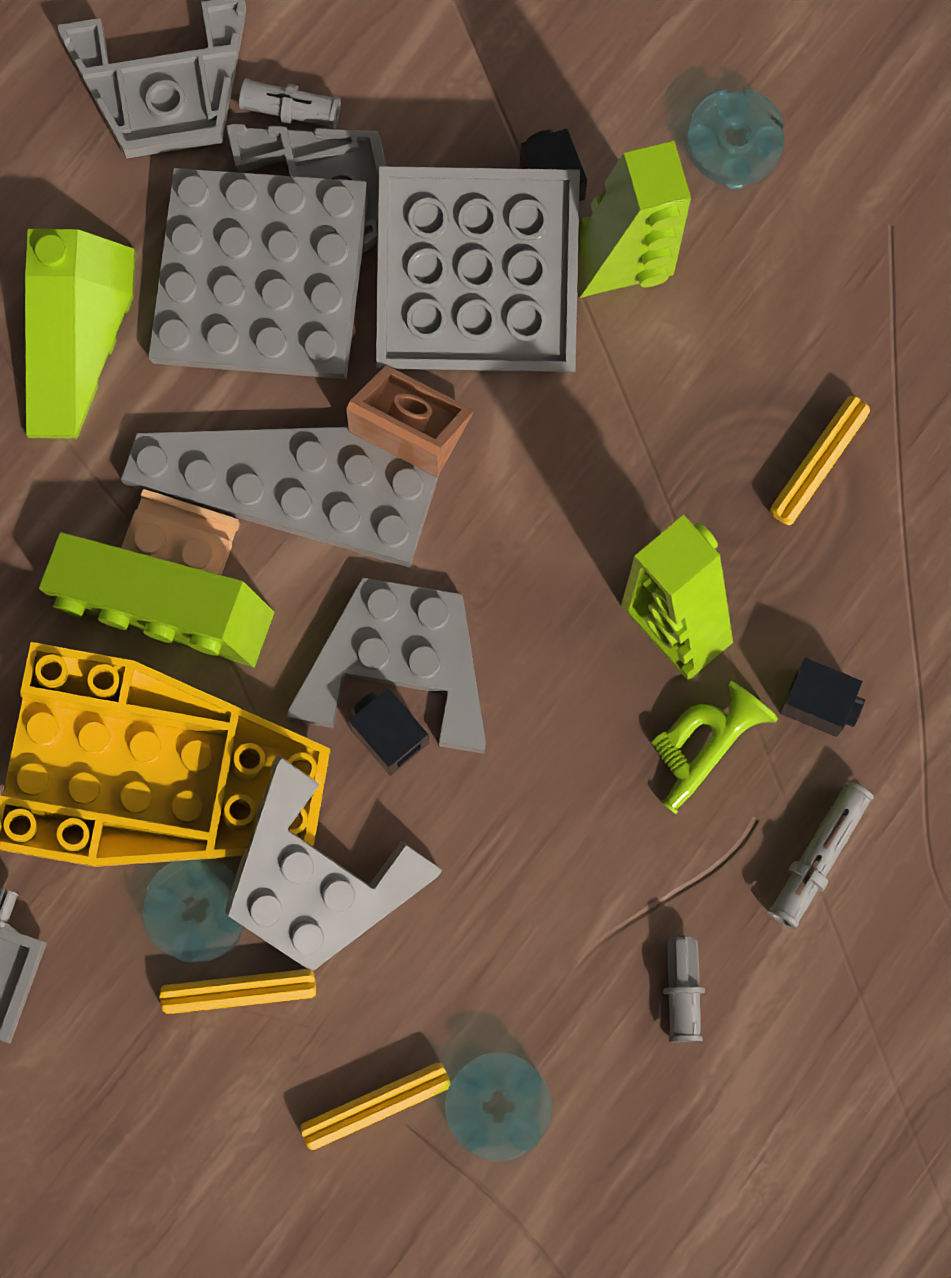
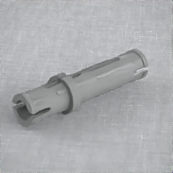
(789, 906)

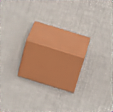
(408, 419)

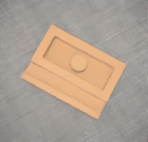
(181, 533)

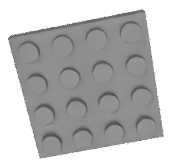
(477, 269)
(259, 273)

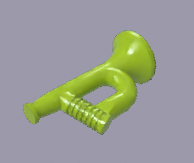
(743, 713)

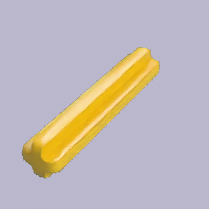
(819, 460)
(237, 991)
(375, 1106)

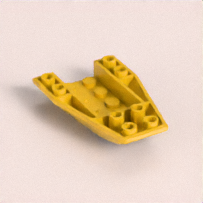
(138, 766)

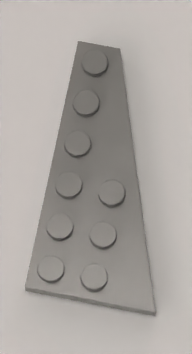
(294, 481)

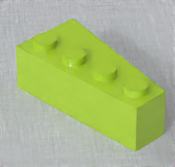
(634, 223)
(681, 596)
(157, 598)

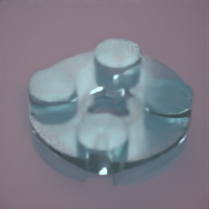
(734, 111)
(165, 905)
(520, 1128)

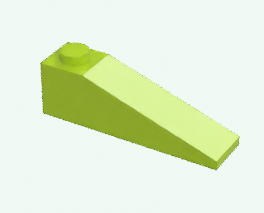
(73, 310)

